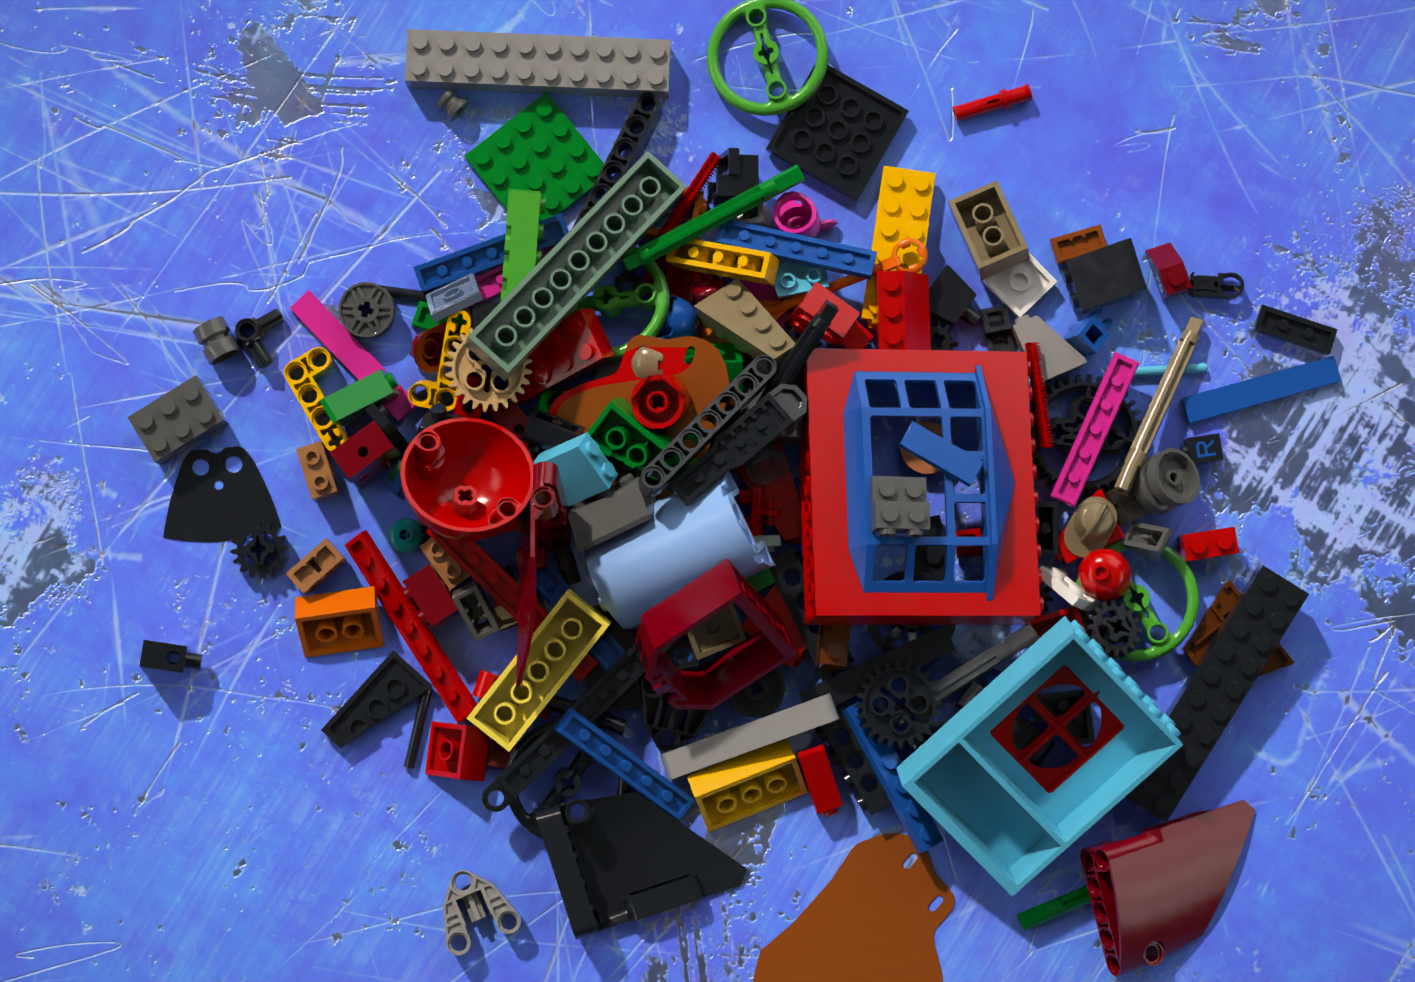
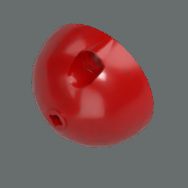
(476, 484)

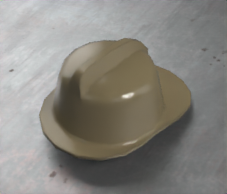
(1090, 526)

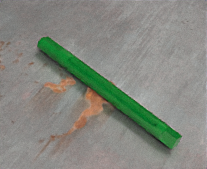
(714, 217)
(1053, 908)

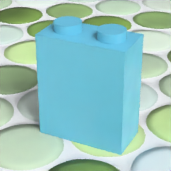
(581, 467)

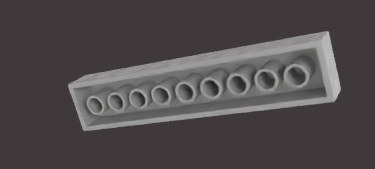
(537, 63)

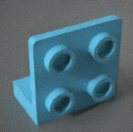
(798, 279)

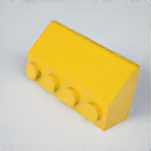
(747, 784)

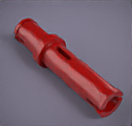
(1003, 99)

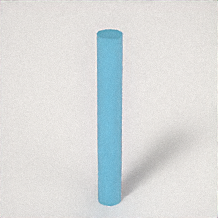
(1149, 371)

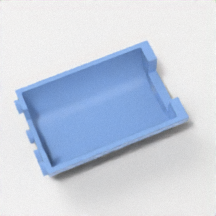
(673, 550)

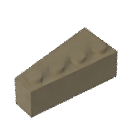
(744, 322)

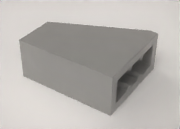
(1056, 353)

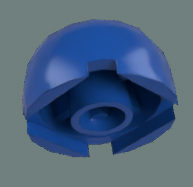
(680, 320)

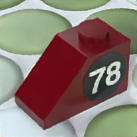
(1168, 271)

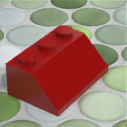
(902, 310)

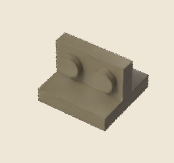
(716, 633)

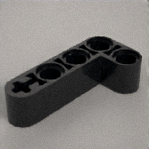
(1022, 731)

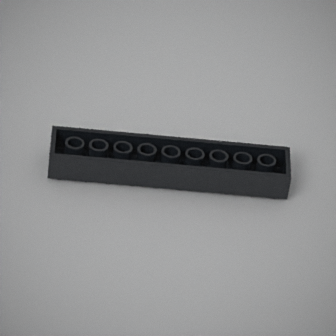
(1221, 684)

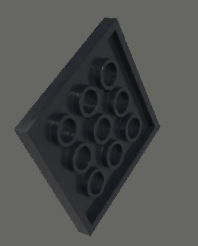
(838, 133)

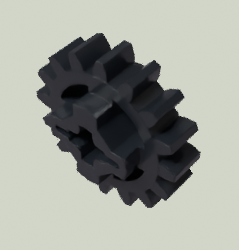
(271, 549)
(1113, 629)

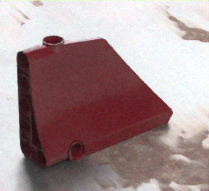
(542, 530)

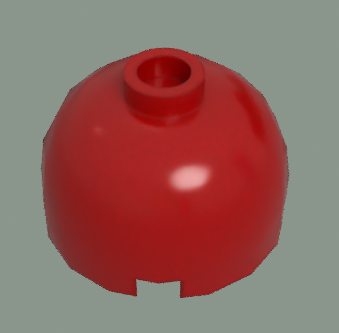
(1105, 574)

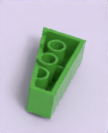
(521, 237)

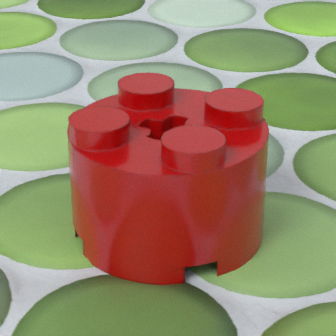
(645, 403)

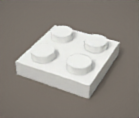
(1020, 285)

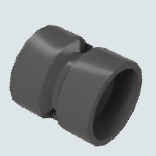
(215, 338)

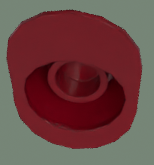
(428, 347)

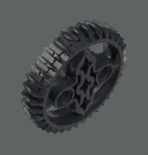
(1069, 432)

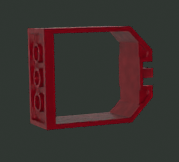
(731, 670)

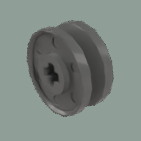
(355, 320)

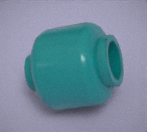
(411, 543)

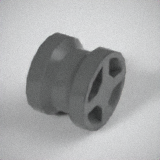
(452, 104)

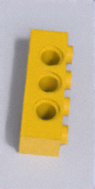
(725, 261)

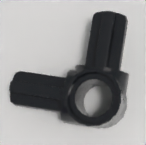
(254, 343)

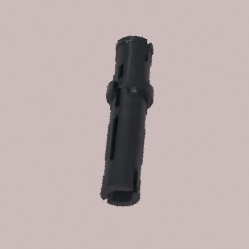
(616, 724)

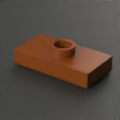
(1077, 243)

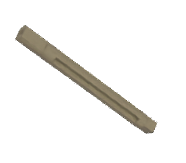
(1159, 406)

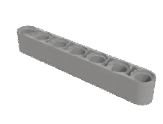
(749, 736)

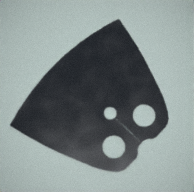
(212, 515)

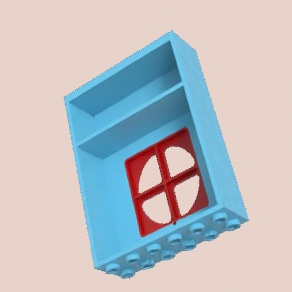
(1023, 814)

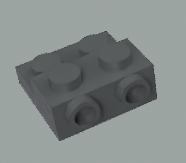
(899, 506)

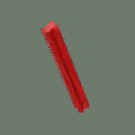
(691, 193)
(1038, 396)

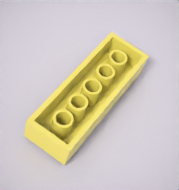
(553, 655)

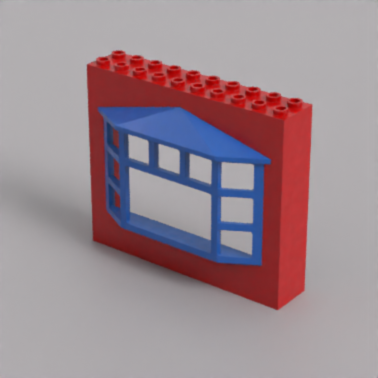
(837, 503)

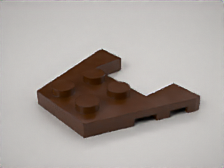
(1210, 623)

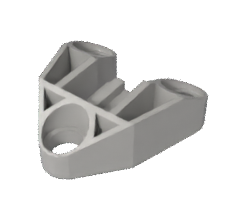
(454, 917)

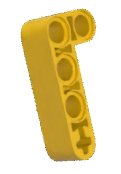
(308, 383)
(436, 388)

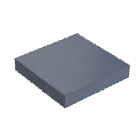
(453, 297)

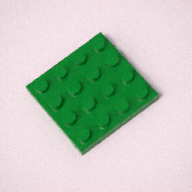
(538, 153)

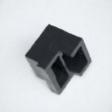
(734, 176)

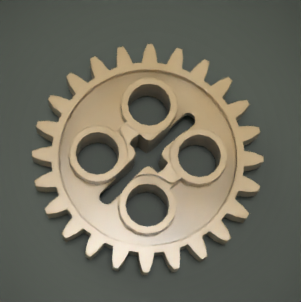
(463, 365)

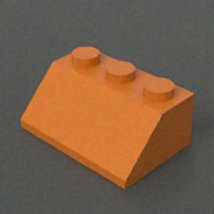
(339, 621)

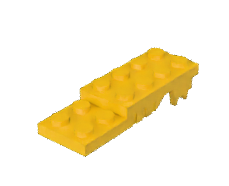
(900, 214)

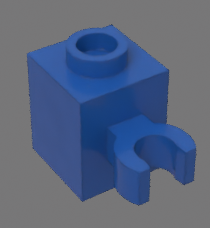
(1089, 334)

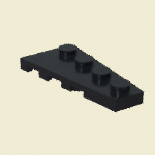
(380, 696)

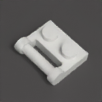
(1068, 589)

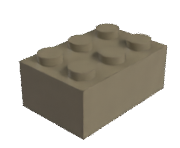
(989, 230)

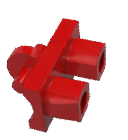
(756, 498)

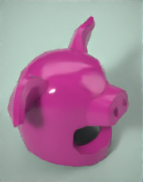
(798, 217)

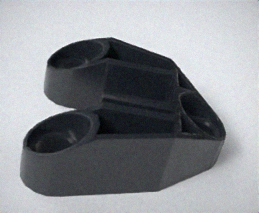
(651, 712)

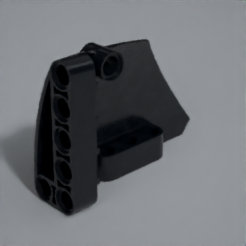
(629, 861)

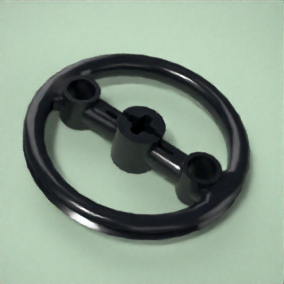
(528, 820)

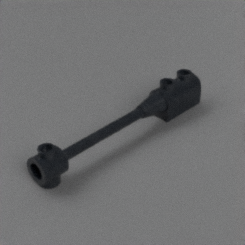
(547, 431)

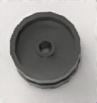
(1166, 481)

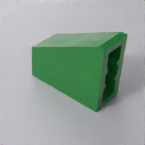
(351, 401)

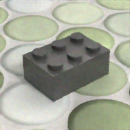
(177, 420)

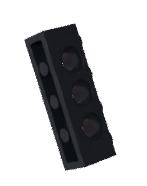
(853, 777)

